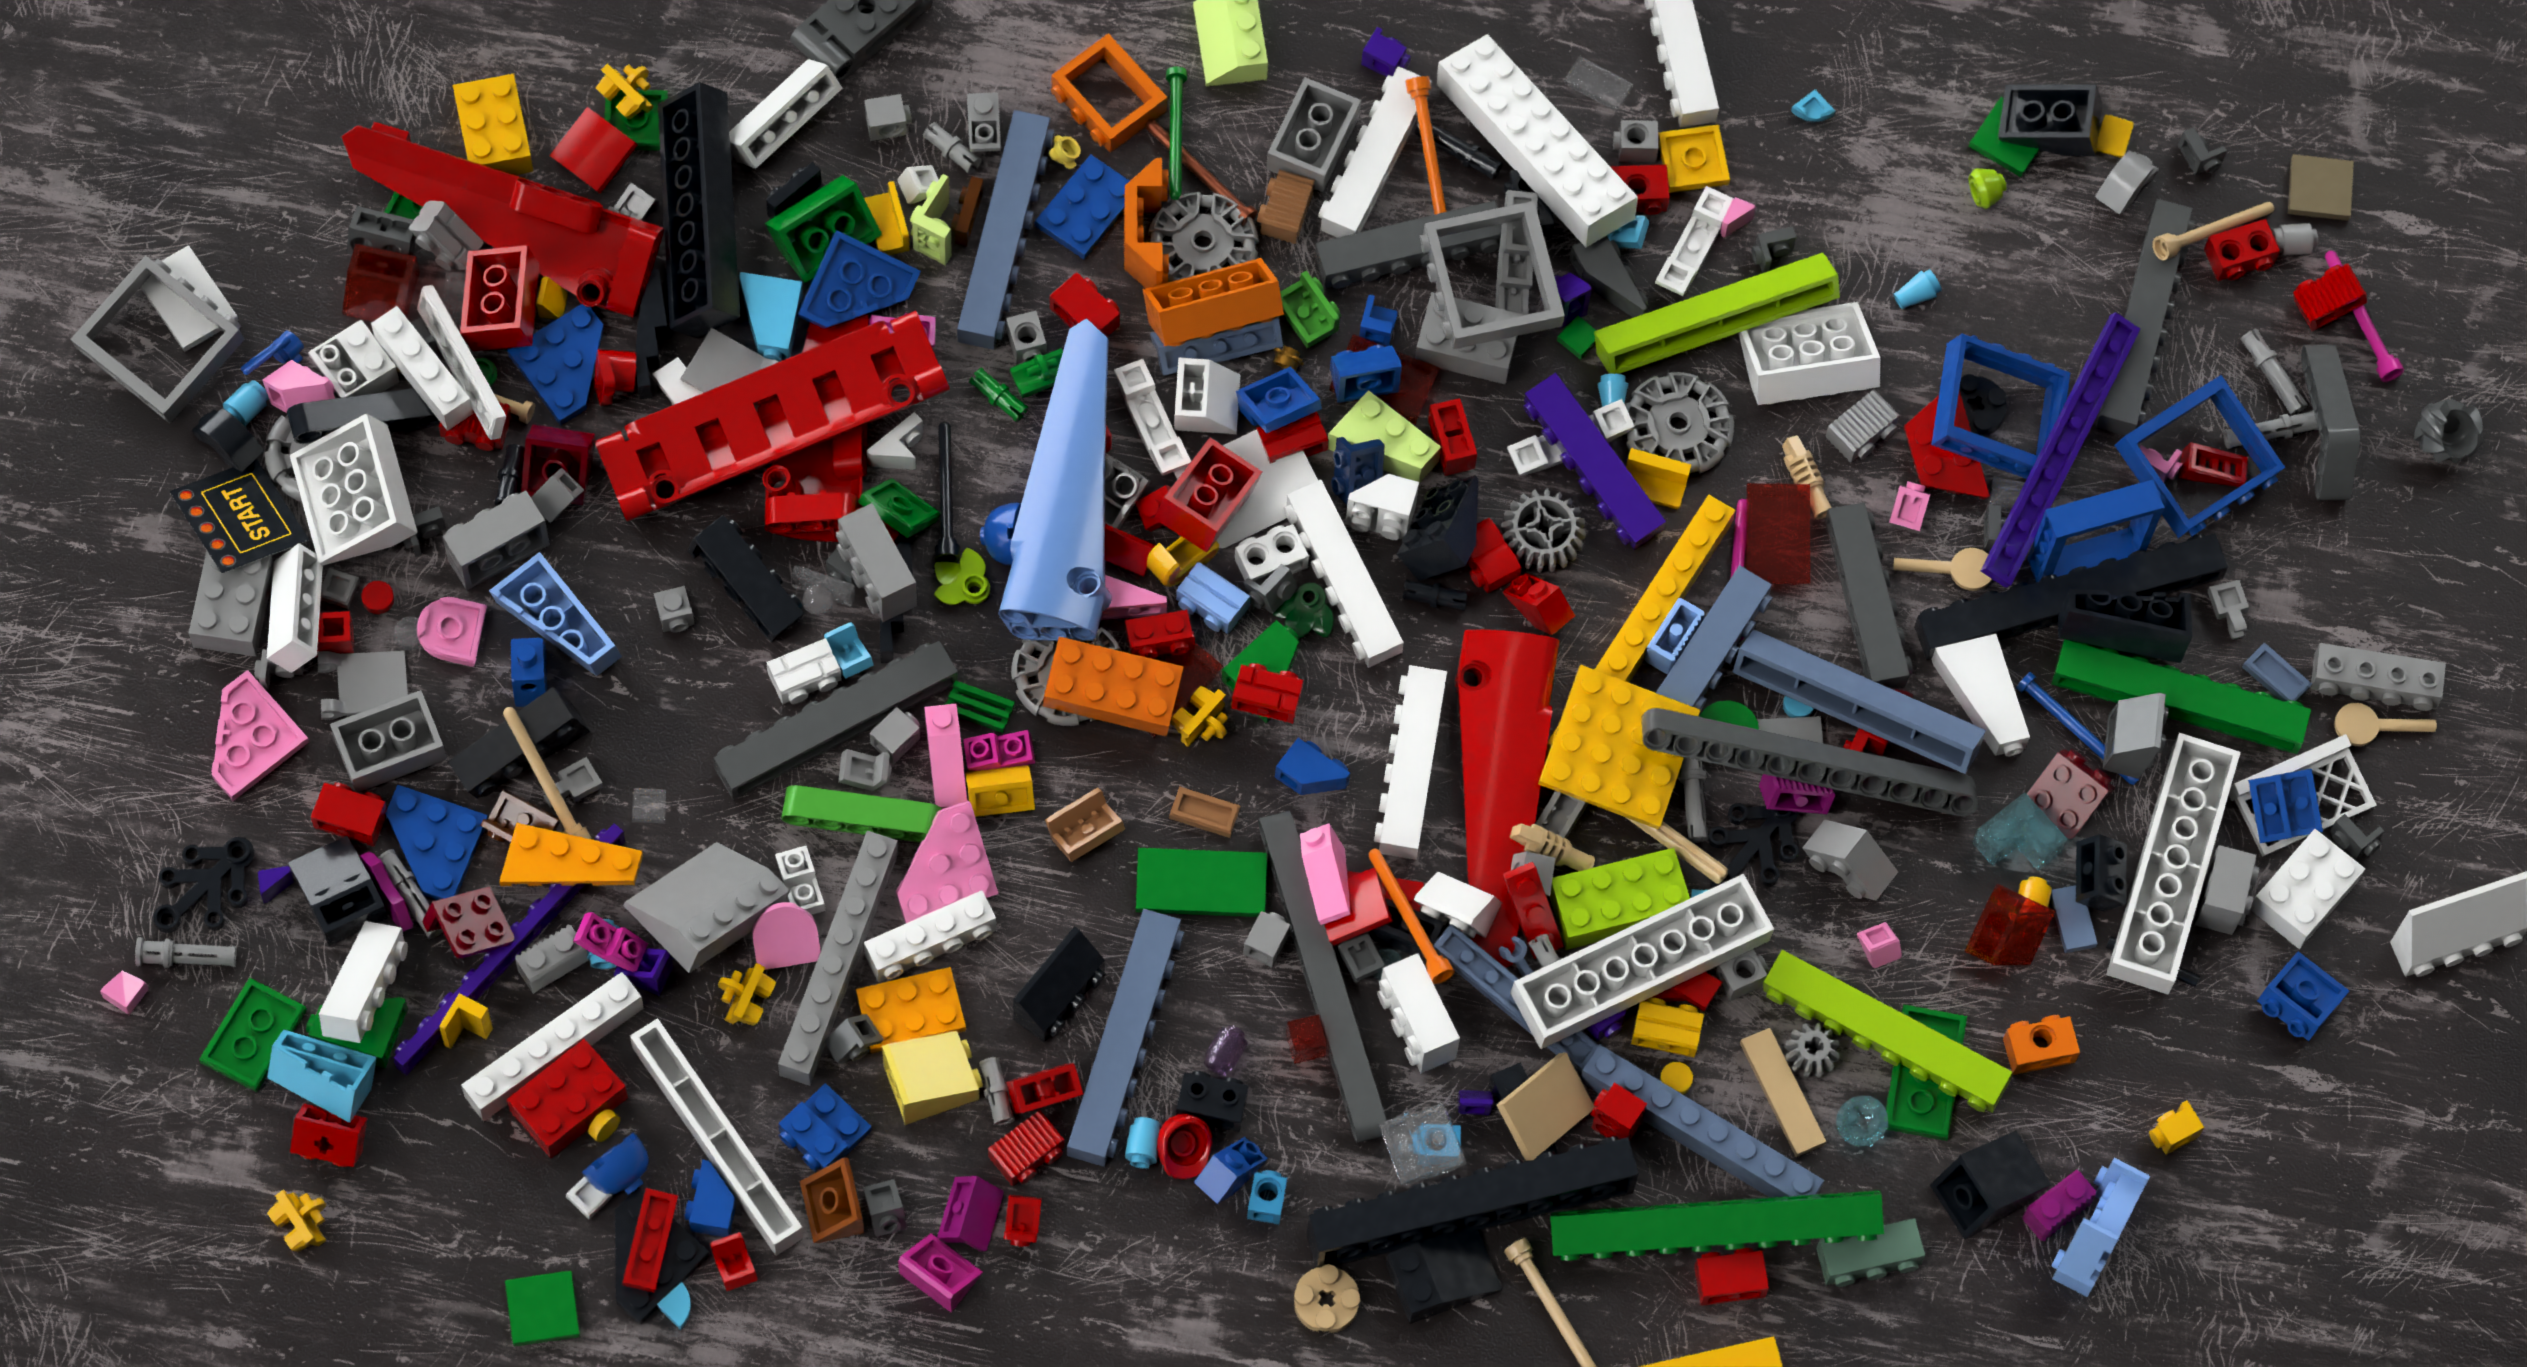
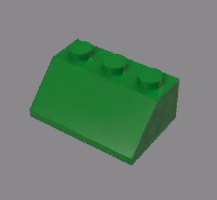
(809, 225)

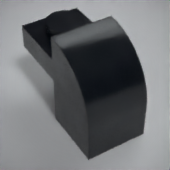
(229, 438)

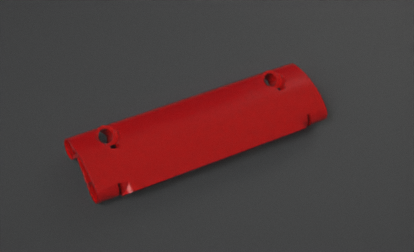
(800, 403)

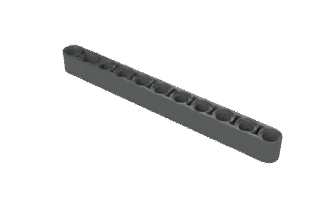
(1809, 762)
(1323, 978)

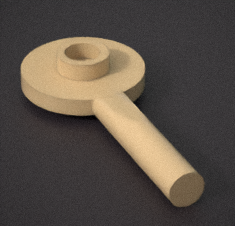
(1963, 569)
(2363, 725)

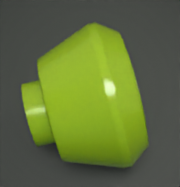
(1986, 187)

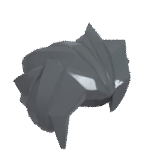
(2449, 430)

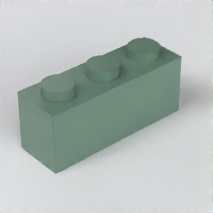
(1894, 1250)

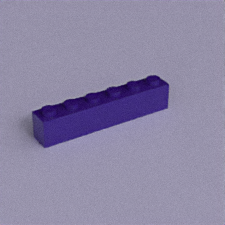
(1594, 461)

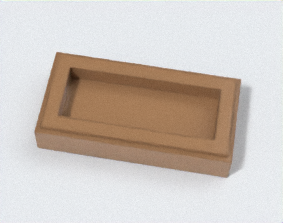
(1204, 812)

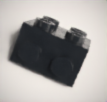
(801, 185)

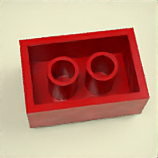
(499, 298)
(1208, 495)
(566, 1098)

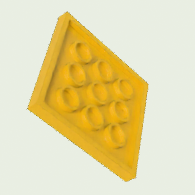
(1602, 752)

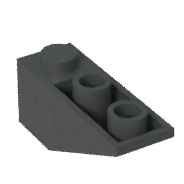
(1607, 275)

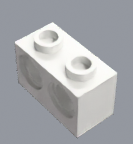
(1266, 549)

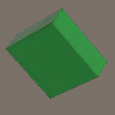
(1577, 337)

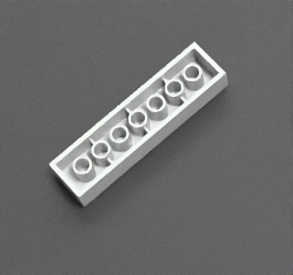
(1537, 140)
(2173, 863)
(1642, 961)

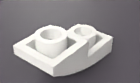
(800, 879)

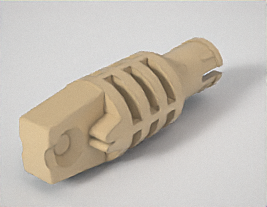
(1804, 471)
(1544, 842)

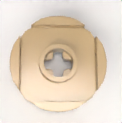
(1326, 1318)

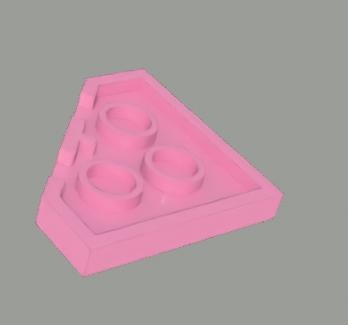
(251, 736)
(946, 865)

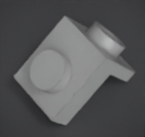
(864, 770)

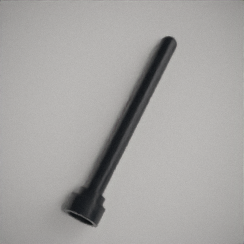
(947, 548)

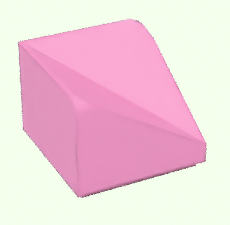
(124, 991)

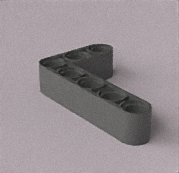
(2334, 420)

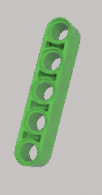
(857, 813)

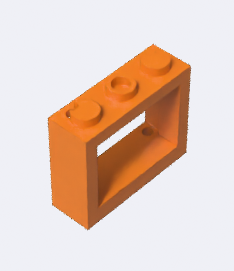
(1126, 68)

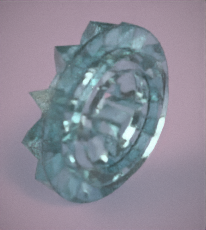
(1848, 1116)

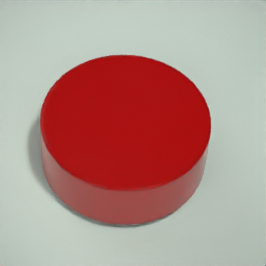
(377, 597)

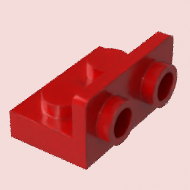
(1160, 634)

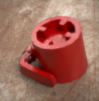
(614, 372)

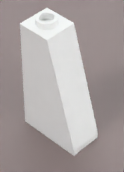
(1985, 691)

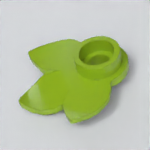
(958, 578)

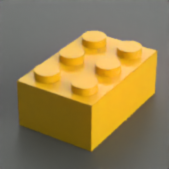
(493, 124)

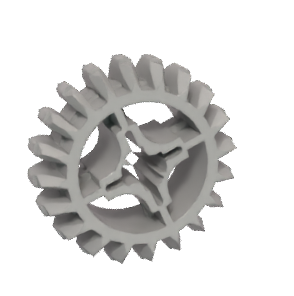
(1565, 522)

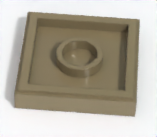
(2320, 187)

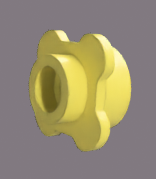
(1065, 151)

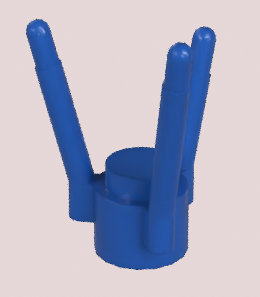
(283, 349)

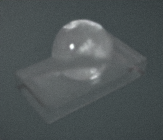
(821, 590)

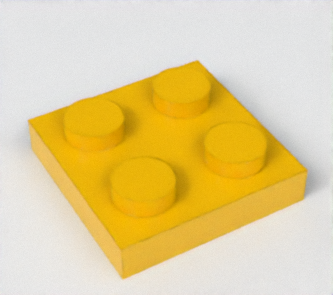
(1694, 158)

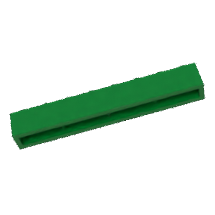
(2188, 697)

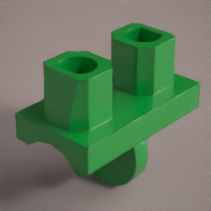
(1037, 373)

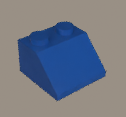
(1372, 370)

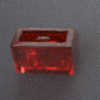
(379, 282)
(2009, 929)

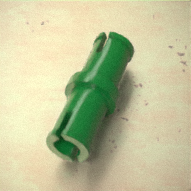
(998, 394)

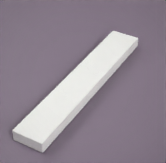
(461, 362)

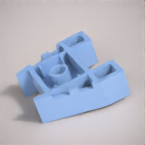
(2095, 1238)

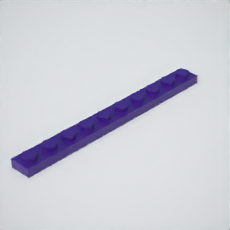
(2060, 450)
(495, 962)

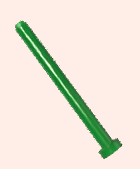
(1176, 77)

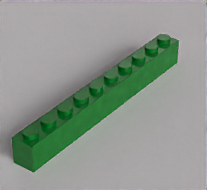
(1717, 1223)

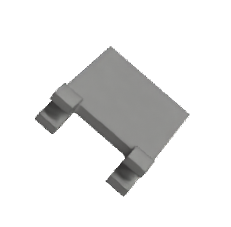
(722, 361)
(363, 681)

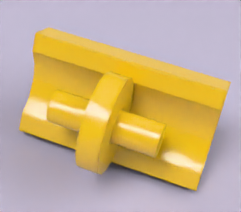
(614, 82)
(1209, 705)
(753, 982)
(303, 1214)

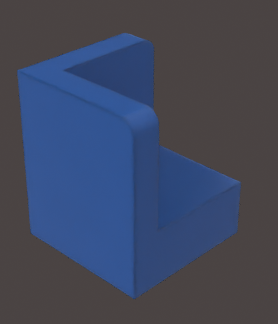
(1377, 323)

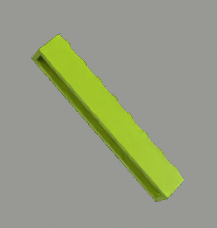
(1717, 314)
(1887, 1032)

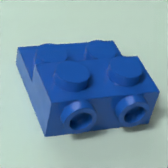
(1277, 400)
(2302, 996)
(823, 1128)

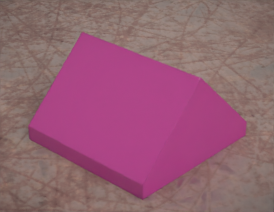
(938, 1271)

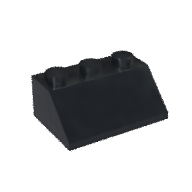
(1059, 986)

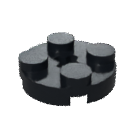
(1990, 397)

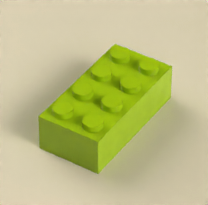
(1615, 896)

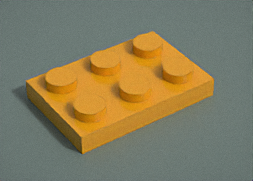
(913, 1007)

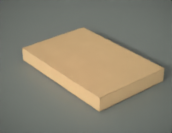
(1545, 1106)

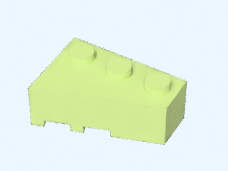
(1406, 450)

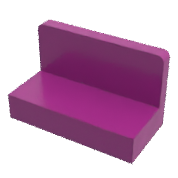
(970, 1212)

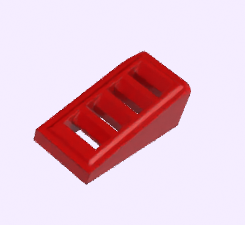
(2196, 471)

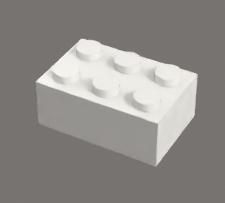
(2307, 888)
(1418, 1014)

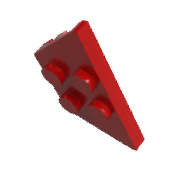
(1939, 467)

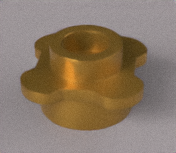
(1287, 357)

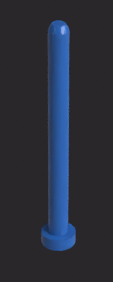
(2027, 684)

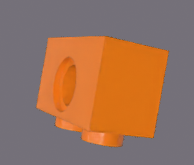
(2027, 1056)

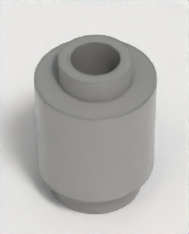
(2295, 239)

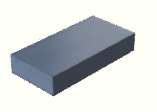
(2276, 674)
(2072, 920)

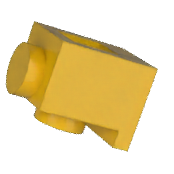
(2176, 1128)

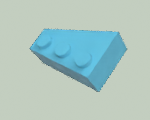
(322, 1072)

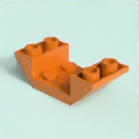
(1144, 195)

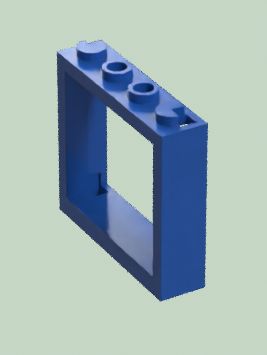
(2015, 364)
(2243, 428)
(2137, 503)

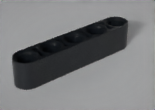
(399, 409)

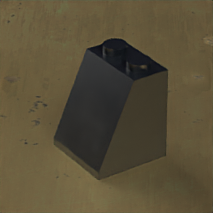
(1989, 1184)

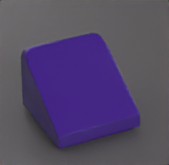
(274, 882)
(1475, 1102)

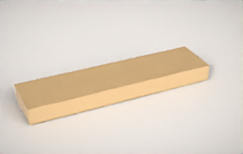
(1783, 1092)

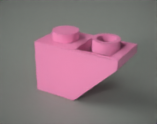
(296, 385)

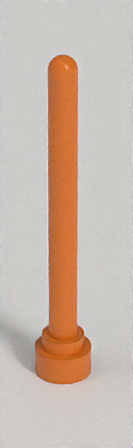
(1419, 90)
(1437, 967)

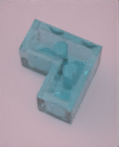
(2020, 827)

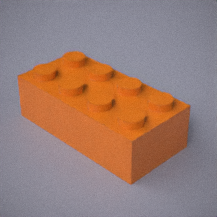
(1213, 302)
(1112, 686)

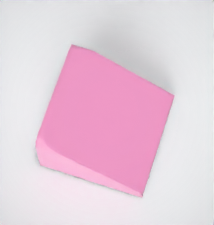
(1738, 215)
(1880, 944)

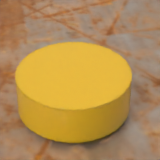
(1677, 1076)
(604, 1125)

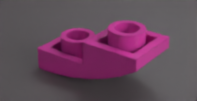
(1001, 751)
(610, 943)

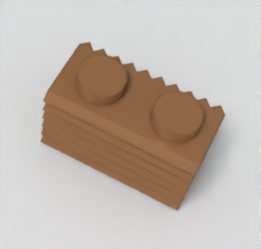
(1286, 207)

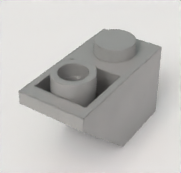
(983, 122)

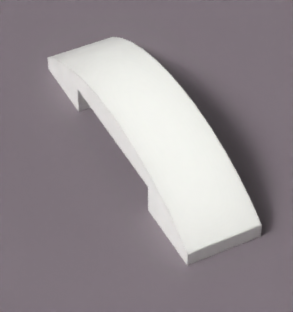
(1695, 242)
(1150, 418)
(1537, 454)

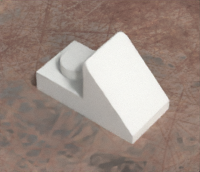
(892, 450)

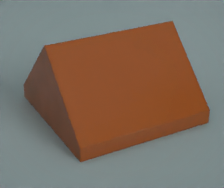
(832, 1203)

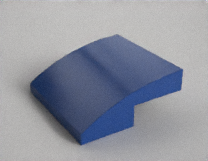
(2285, 805)

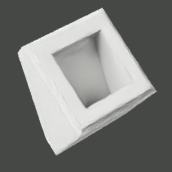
(916, 181)

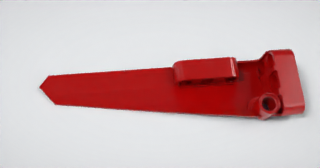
(566, 233)
(822, 479)
(1503, 756)

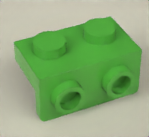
(1309, 310)

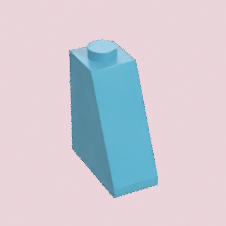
(772, 312)

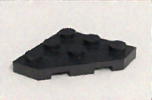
(680, 1259)

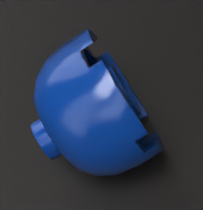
(998, 532)
(619, 1167)

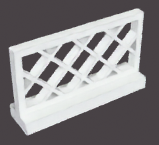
(2315, 758)

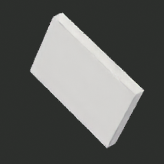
(182, 319)

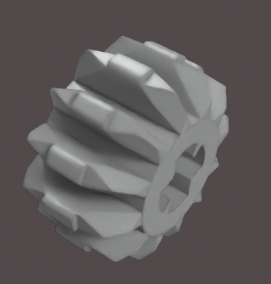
(1799, 1049)

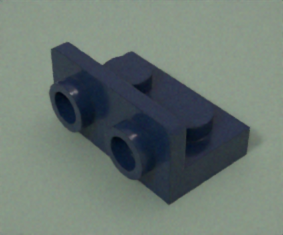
(1356, 465)

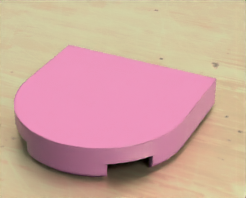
(452, 629)
(785, 936)

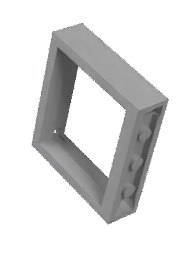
(1444, 298)
(198, 375)

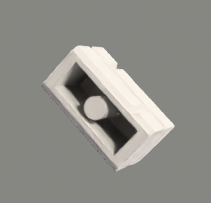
(804, 672)

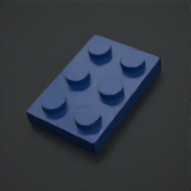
(1085, 207)

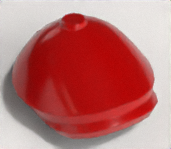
(1184, 1146)

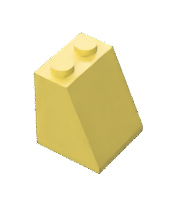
(931, 1075)

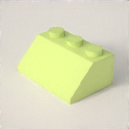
(1231, 41)

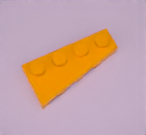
(554, 857)

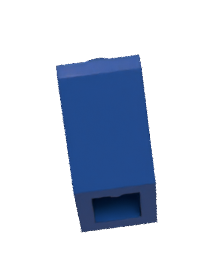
(1310, 771)
(1230, 1169)
(713, 1203)

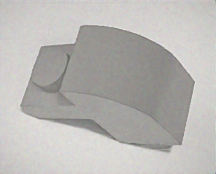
(2126, 181)

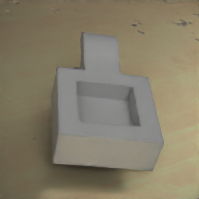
(2230, 603)
(577, 781)

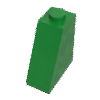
(1273, 649)
(379, 1039)

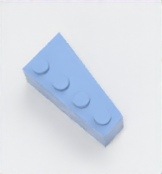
(552, 610)

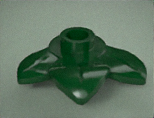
(1307, 616)

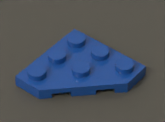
(855, 282)
(562, 362)
(435, 839)

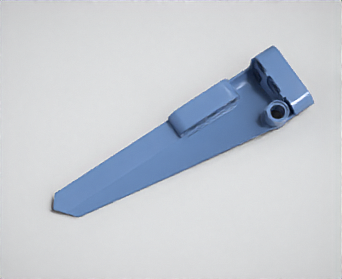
(1060, 528)

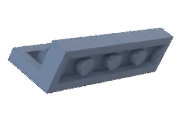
(1222, 346)

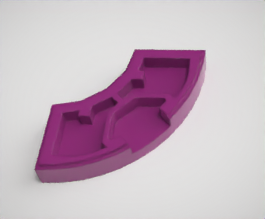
(392, 900)

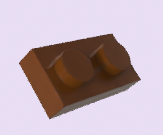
(970, 199)

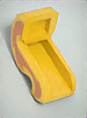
(1177, 560)

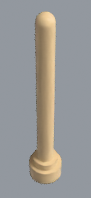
(2169, 245)
(543, 775)
(1521, 1255)

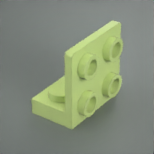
(929, 232)

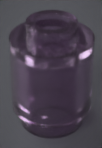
(1225, 1050)

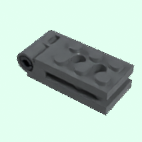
(852, 31)

